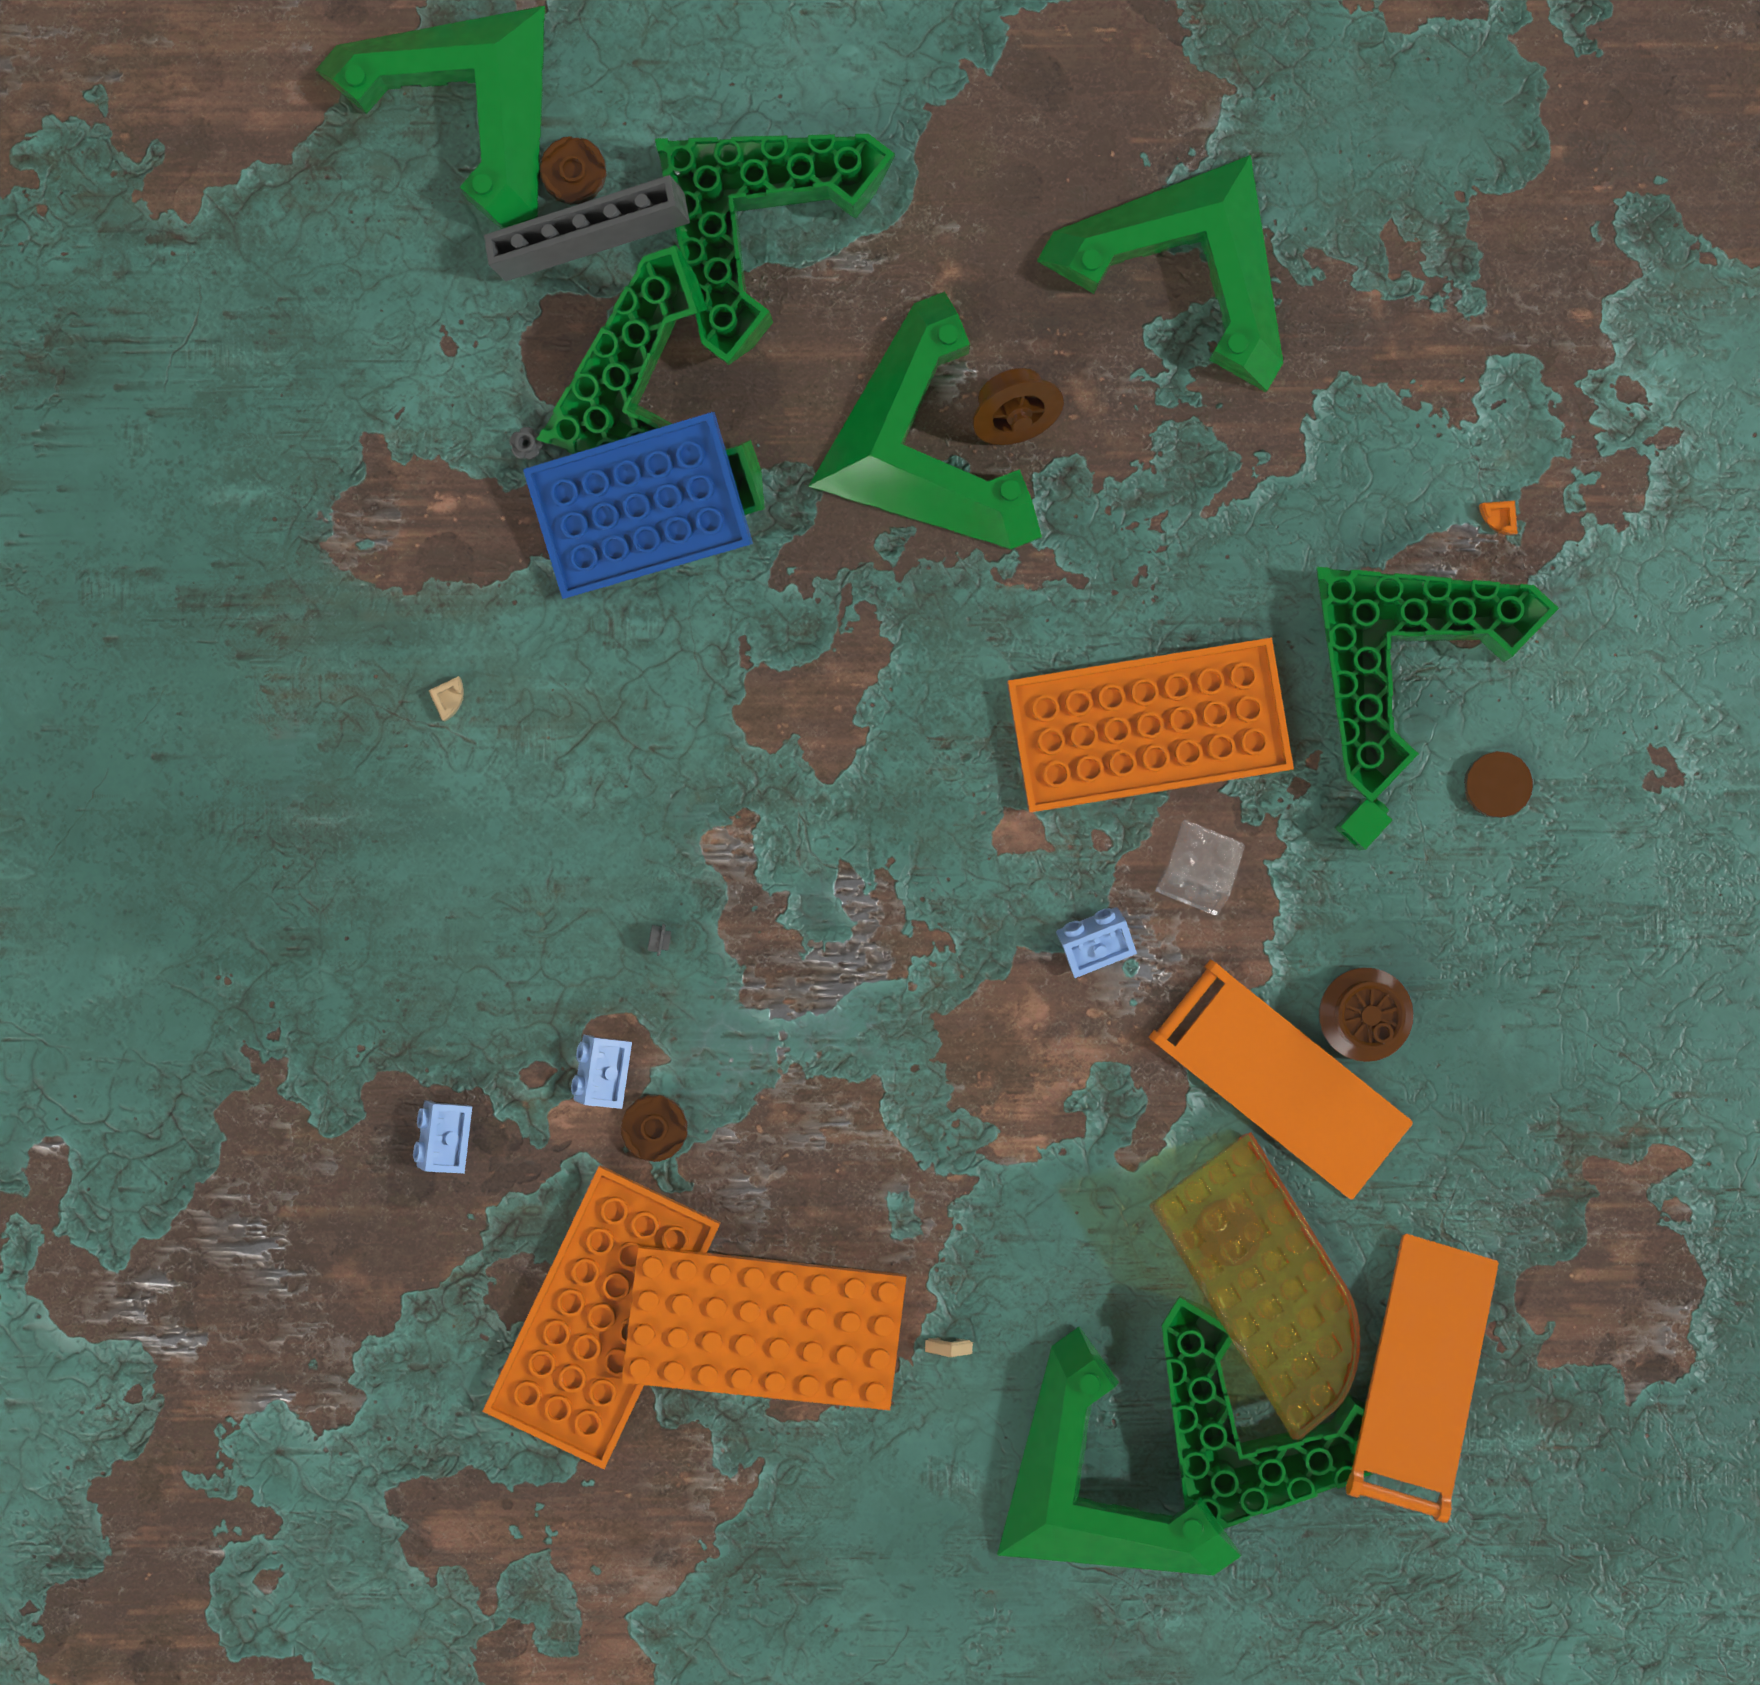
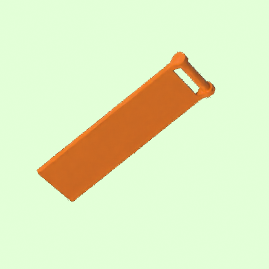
(1284, 1082)
(1424, 1374)

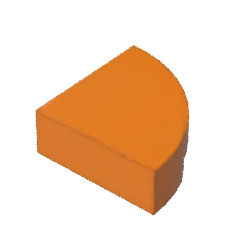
(1500, 516)

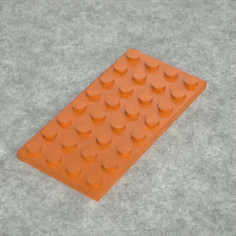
(1150, 725)
(763, 1328)
(572, 1346)

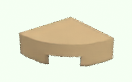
(448, 697)
(948, 1349)

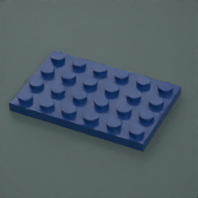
(638, 505)

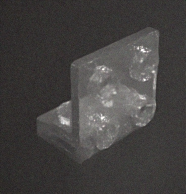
(1201, 868)

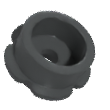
(527, 452)
(659, 939)

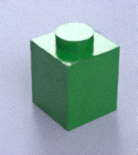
(1364, 823)

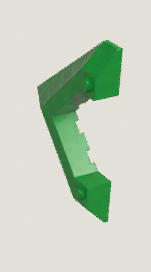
(505, 63)
(752, 175)
(1210, 209)
(614, 373)
(878, 470)
(1372, 610)
(1250, 1475)
(1057, 1525)

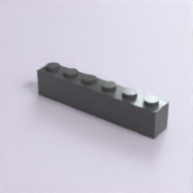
(587, 228)

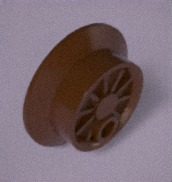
(1016, 407)
(1366, 1014)

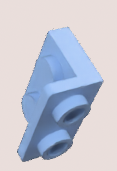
(1096, 941)
(601, 1071)
(442, 1137)

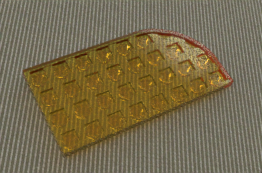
(1266, 1281)

